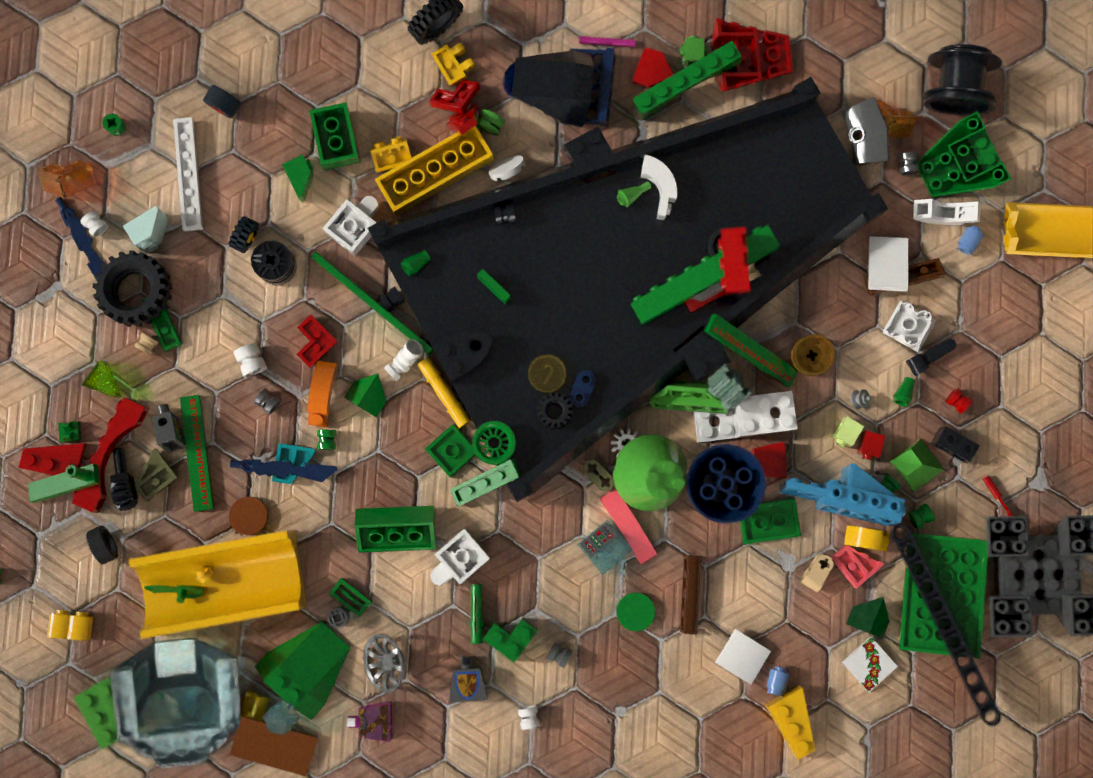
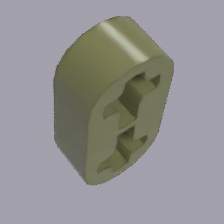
(602, 472)

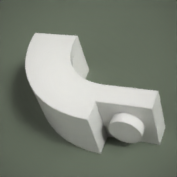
(664, 180)
(946, 213)

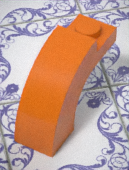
(320, 393)

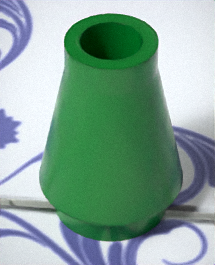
(414, 263)
(904, 393)

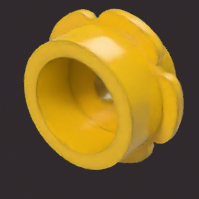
(204, 573)

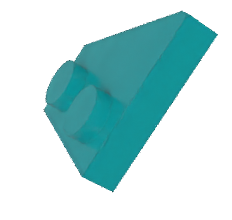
(296, 456)

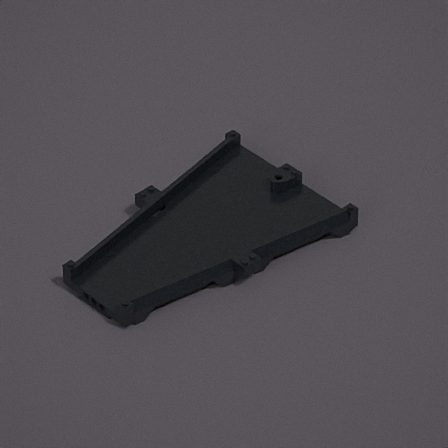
(585, 257)

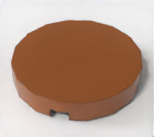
(248, 515)

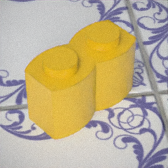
(70, 626)

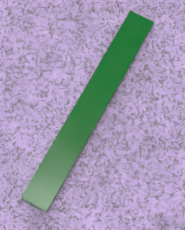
(370, 302)

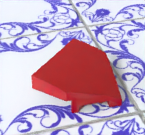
(651, 69)

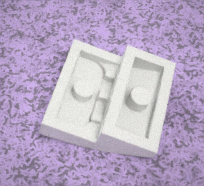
(743, 656)

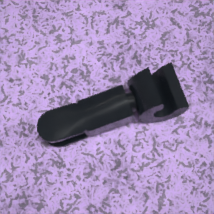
(921, 361)

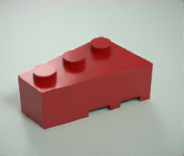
(734, 261)

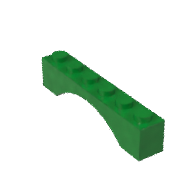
(663, 93)

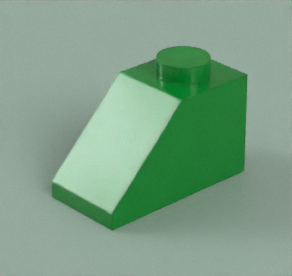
(300, 175)

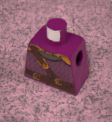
(373, 721)

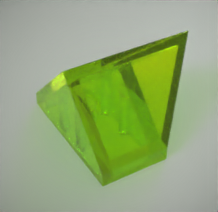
(102, 380)

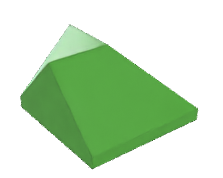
(916, 465)

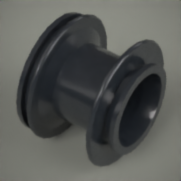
(962, 80)

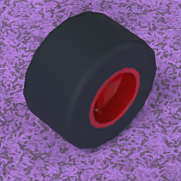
(221, 101)

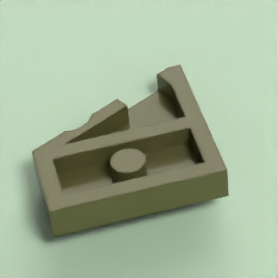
(155, 476)

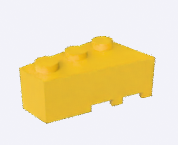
(793, 721)

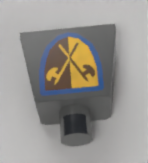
(168, 430)
(467, 683)

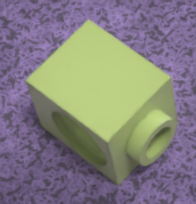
(847, 432)

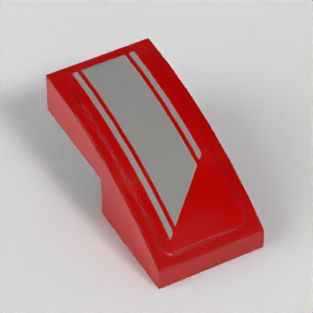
(705, 297)

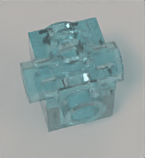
(281, 717)

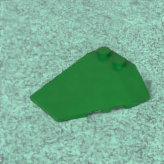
(305, 668)

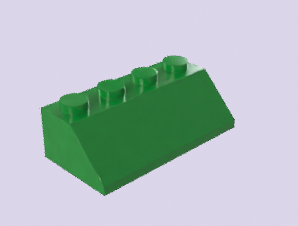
(395, 529)

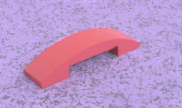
(628, 526)

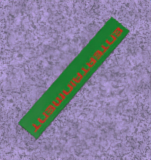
(750, 350)
(197, 453)

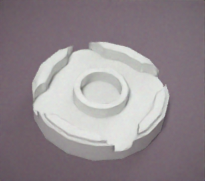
(507, 168)

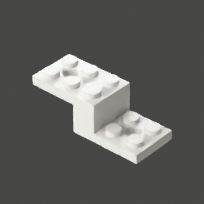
(749, 418)

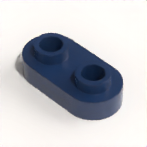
(582, 388)

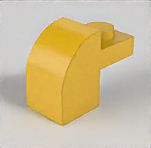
(866, 538)

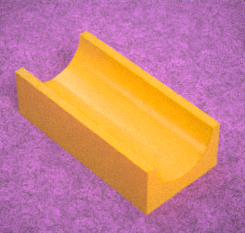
(248, 582)

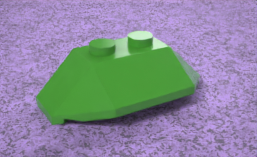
(687, 397)

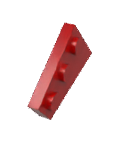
(464, 122)

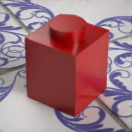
(870, 445)

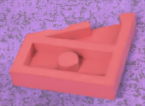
(855, 565)

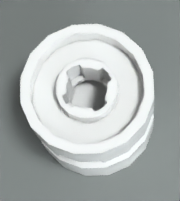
(250, 359)

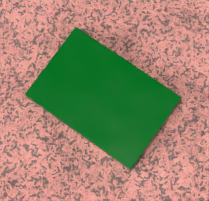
(771, 522)

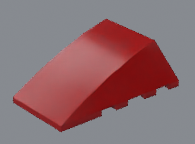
(762, 52)

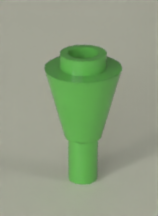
(629, 195)

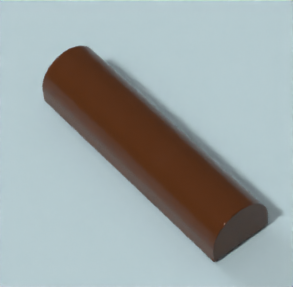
(918, 273)
(690, 594)

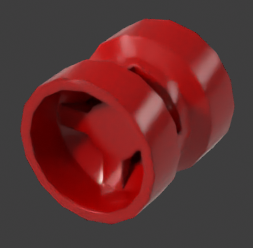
(958, 400)

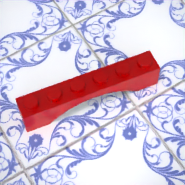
(128, 417)

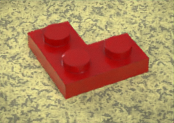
(457, 100)
(320, 341)

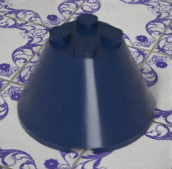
(726, 483)

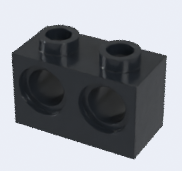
(955, 444)

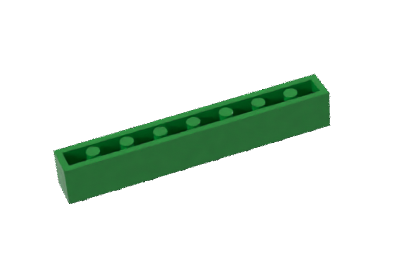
(698, 278)

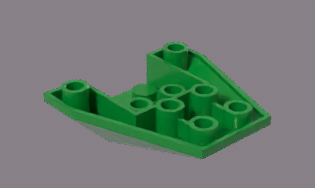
(962, 161)

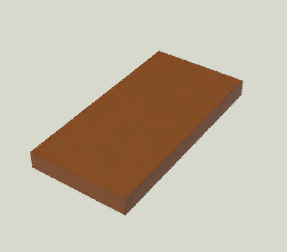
(285, 752)

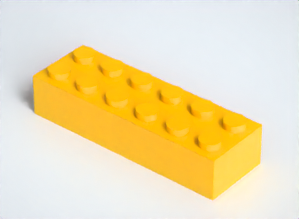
(434, 170)

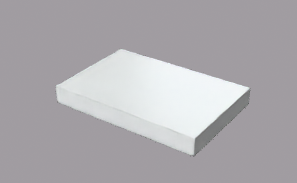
(888, 264)

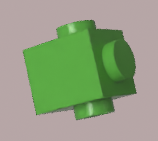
(693, 50)

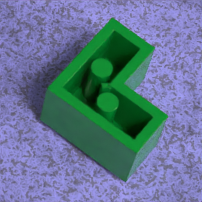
(512, 643)

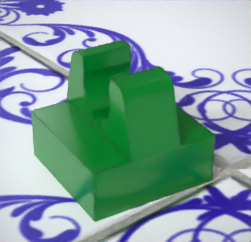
(69, 431)

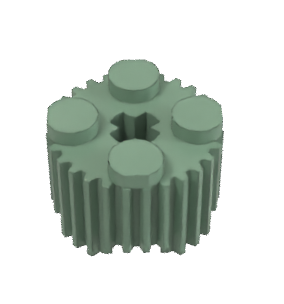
(729, 387)

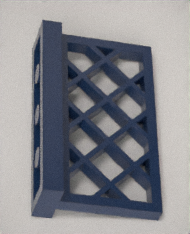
(605, 83)

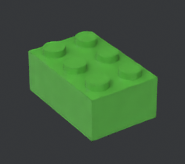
(99, 712)

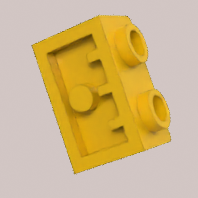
(390, 154)

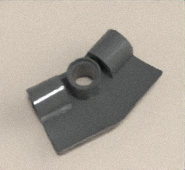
(869, 120)

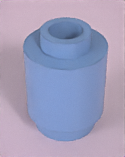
(970, 240)
(777, 681)

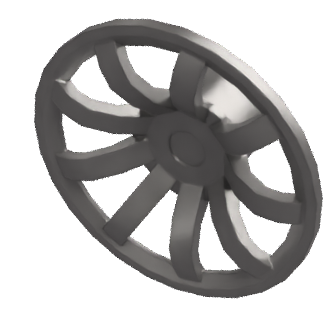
(389, 661)

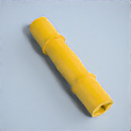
(444, 392)

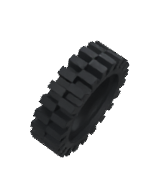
(434, 19)

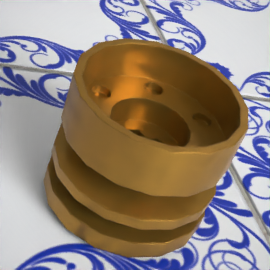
(823, 352)

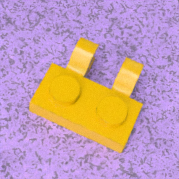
(448, 64)

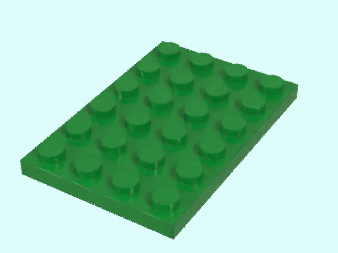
(960, 574)

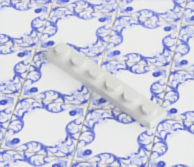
(188, 174)

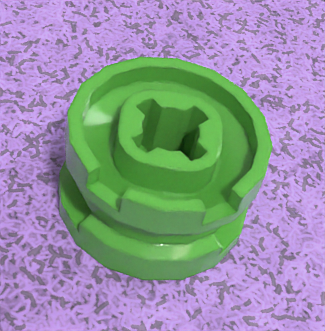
(490, 122)

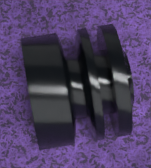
(284, 266)

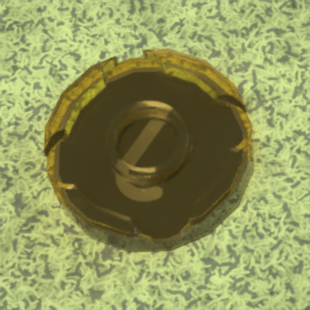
(547, 373)

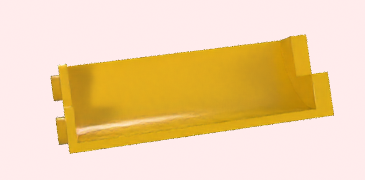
(1048, 230)

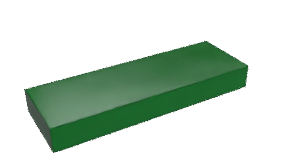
(166, 331)

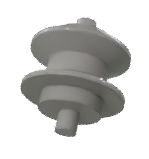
(860, 399)

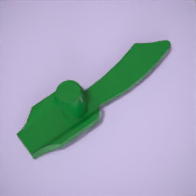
(182, 591)

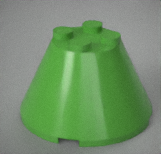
(650, 472)

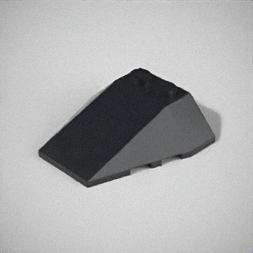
(556, 84)

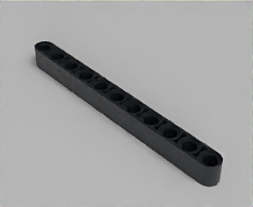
(945, 634)

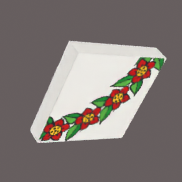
(869, 664)

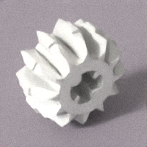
(623, 438)

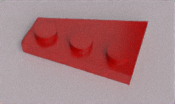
(52, 459)

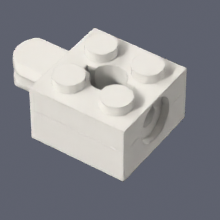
(351, 224)
(458, 559)

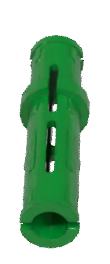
(476, 638)

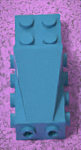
(853, 496)

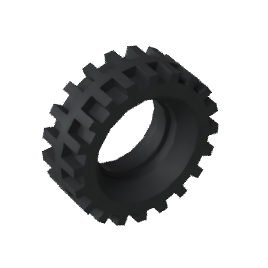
(118, 270)

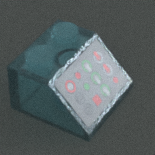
(605, 547)

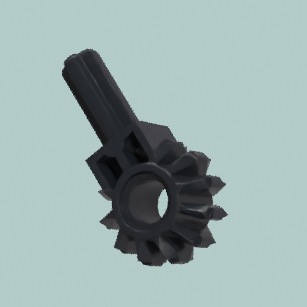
(122, 483)

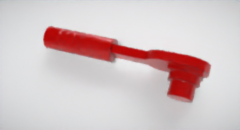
(995, 492)

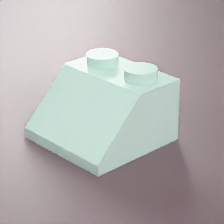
(147, 229)

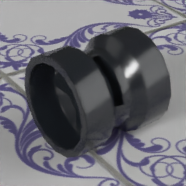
(504, 214)
(391, 299)

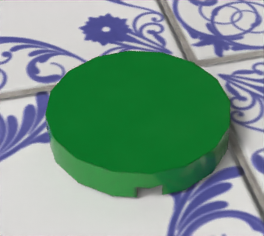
(635, 611)

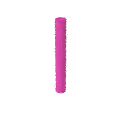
(606, 41)

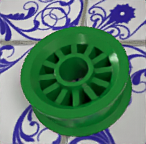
(487, 427)

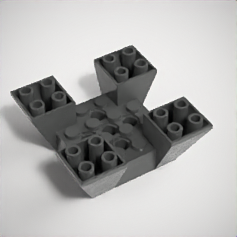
(1015, 598)

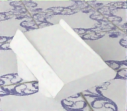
(909, 325)

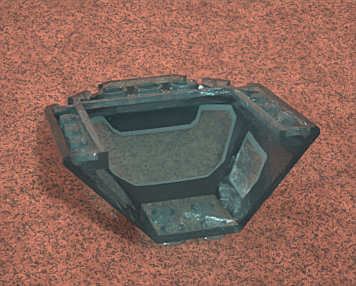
(176, 701)

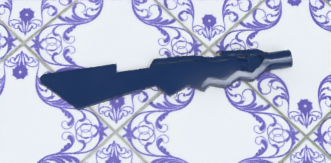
(79, 235)
(282, 469)

